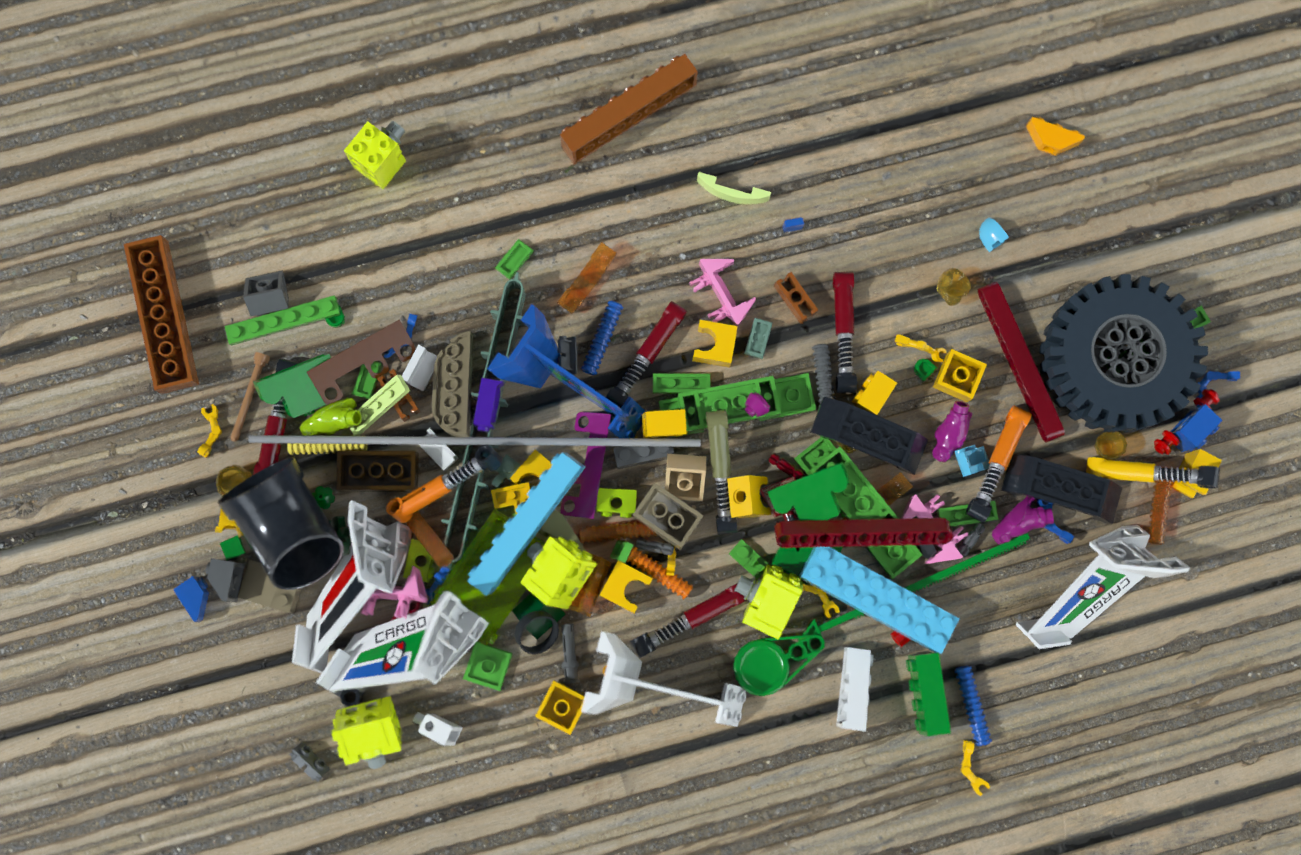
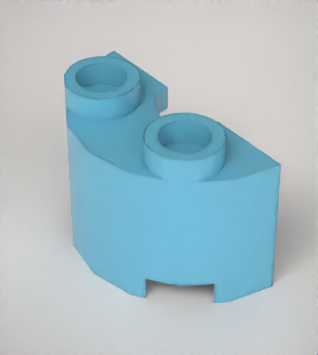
(972, 459)

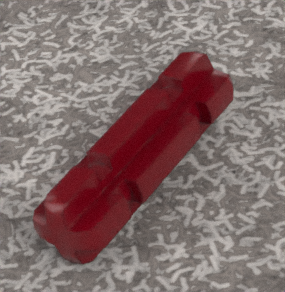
(785, 466)

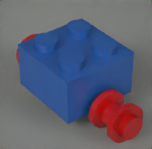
(1193, 427)

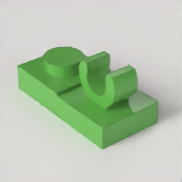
(749, 559)

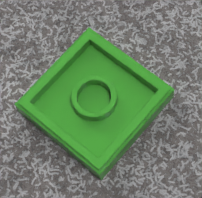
(487, 666)

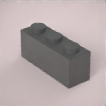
(637, 455)

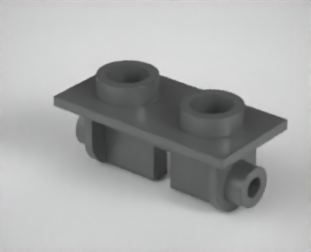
(568, 349)
(304, 755)

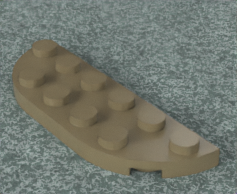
(453, 386)

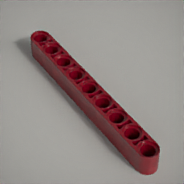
(1021, 362)
(863, 532)

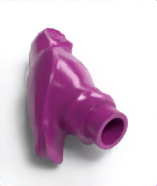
(952, 431)
(1021, 521)

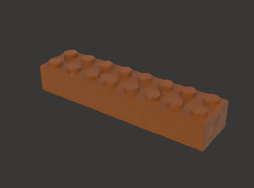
(629, 108)
(161, 314)

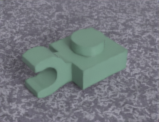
(506, 470)

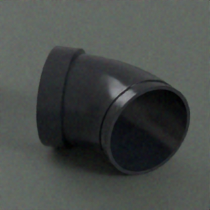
(284, 525)

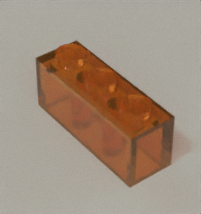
(588, 595)

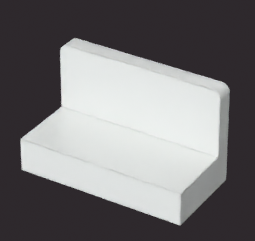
(420, 368)
(439, 453)

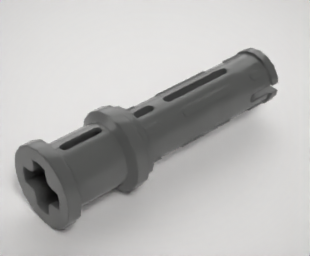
(570, 664)

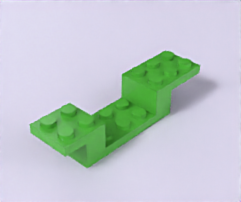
(784, 395)
(859, 502)

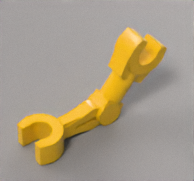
(920, 345)
(205, 449)
(671, 563)
(827, 603)
(968, 748)

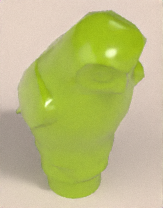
(332, 418)

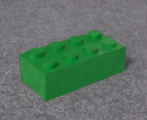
(928, 694)

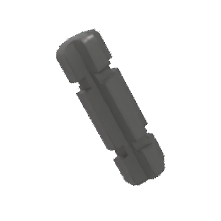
(971, 539)
(655, 546)

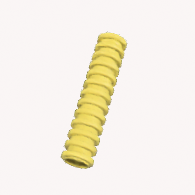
(315, 448)

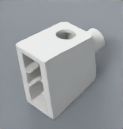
(443, 731)

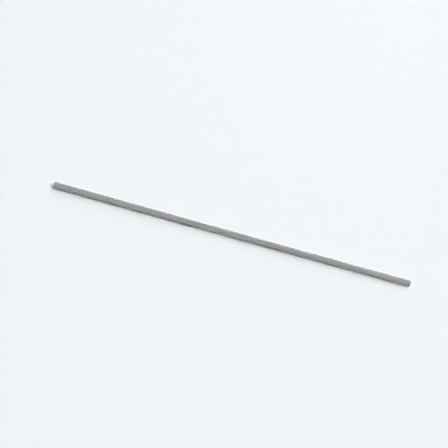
(474, 441)

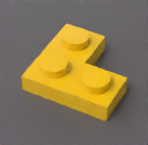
(510, 496)

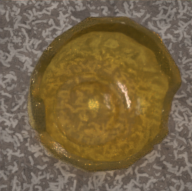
(1110, 445)

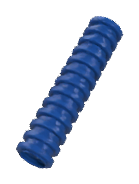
(602, 337)
(973, 705)

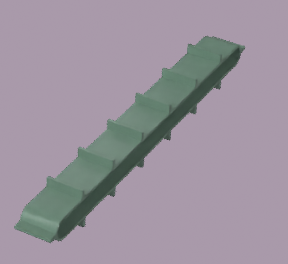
(489, 356)

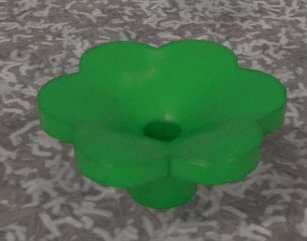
(327, 499)

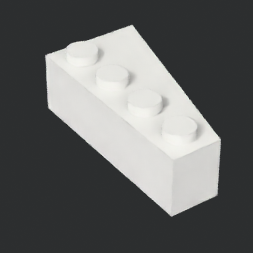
(854, 689)

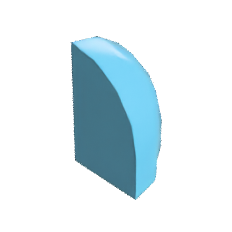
(992, 234)

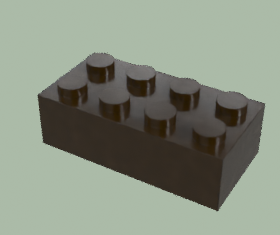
(377, 471)

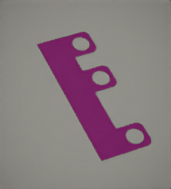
(591, 475)

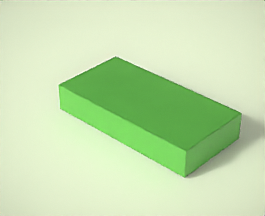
(514, 259)
(365, 384)
(621, 551)

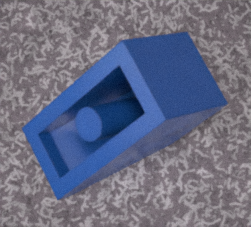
(193, 597)

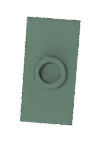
(758, 338)

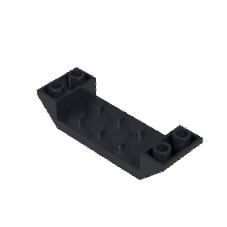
(869, 434)
(1062, 487)

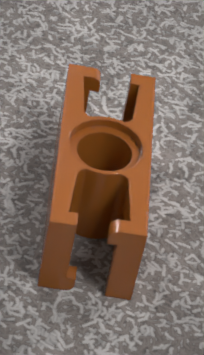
(798, 290)
(407, 398)

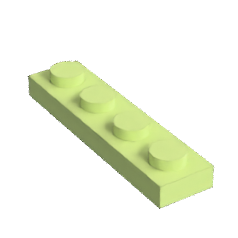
(380, 403)

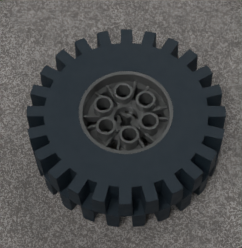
(1105, 397)

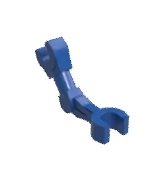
(410, 324)
(1209, 376)
(1064, 536)
(440, 577)

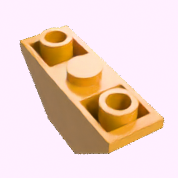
(1052, 137)

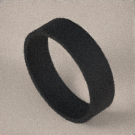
(544, 646)

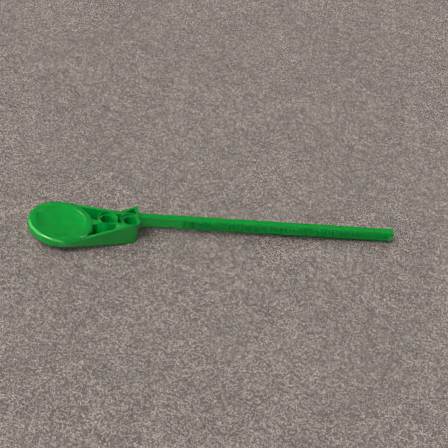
(763, 665)

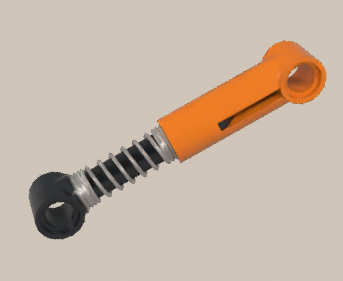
(1016, 422)
(404, 508)

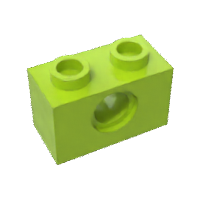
(606, 496)
(415, 551)

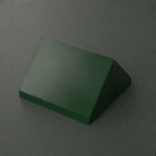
(539, 626)

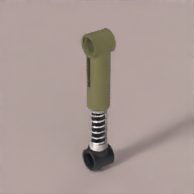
(721, 468)

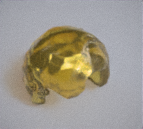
(953, 286)
(230, 477)

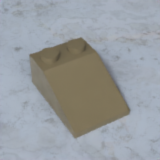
(667, 516)
(259, 589)

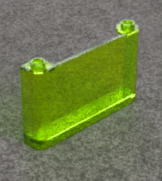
(497, 605)

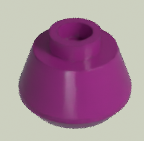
(756, 405)

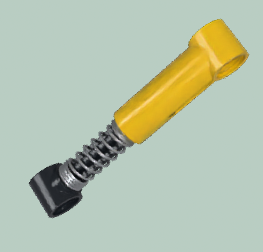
(1148, 472)

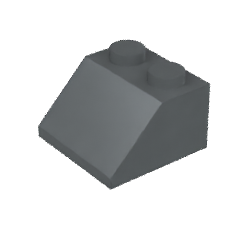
(266, 293)
(225, 578)

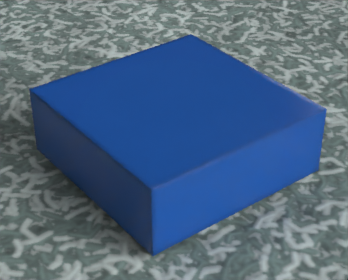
(793, 224)

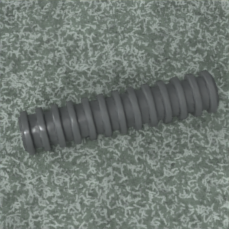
(823, 371)

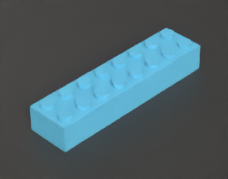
(526, 524)
(879, 598)

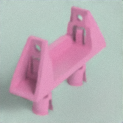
(710, 269)
(917, 508)
(413, 591)

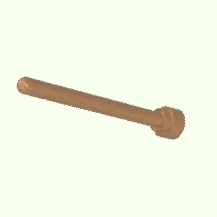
(260, 362)

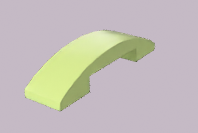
(757, 196)

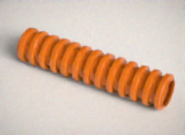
(659, 573)

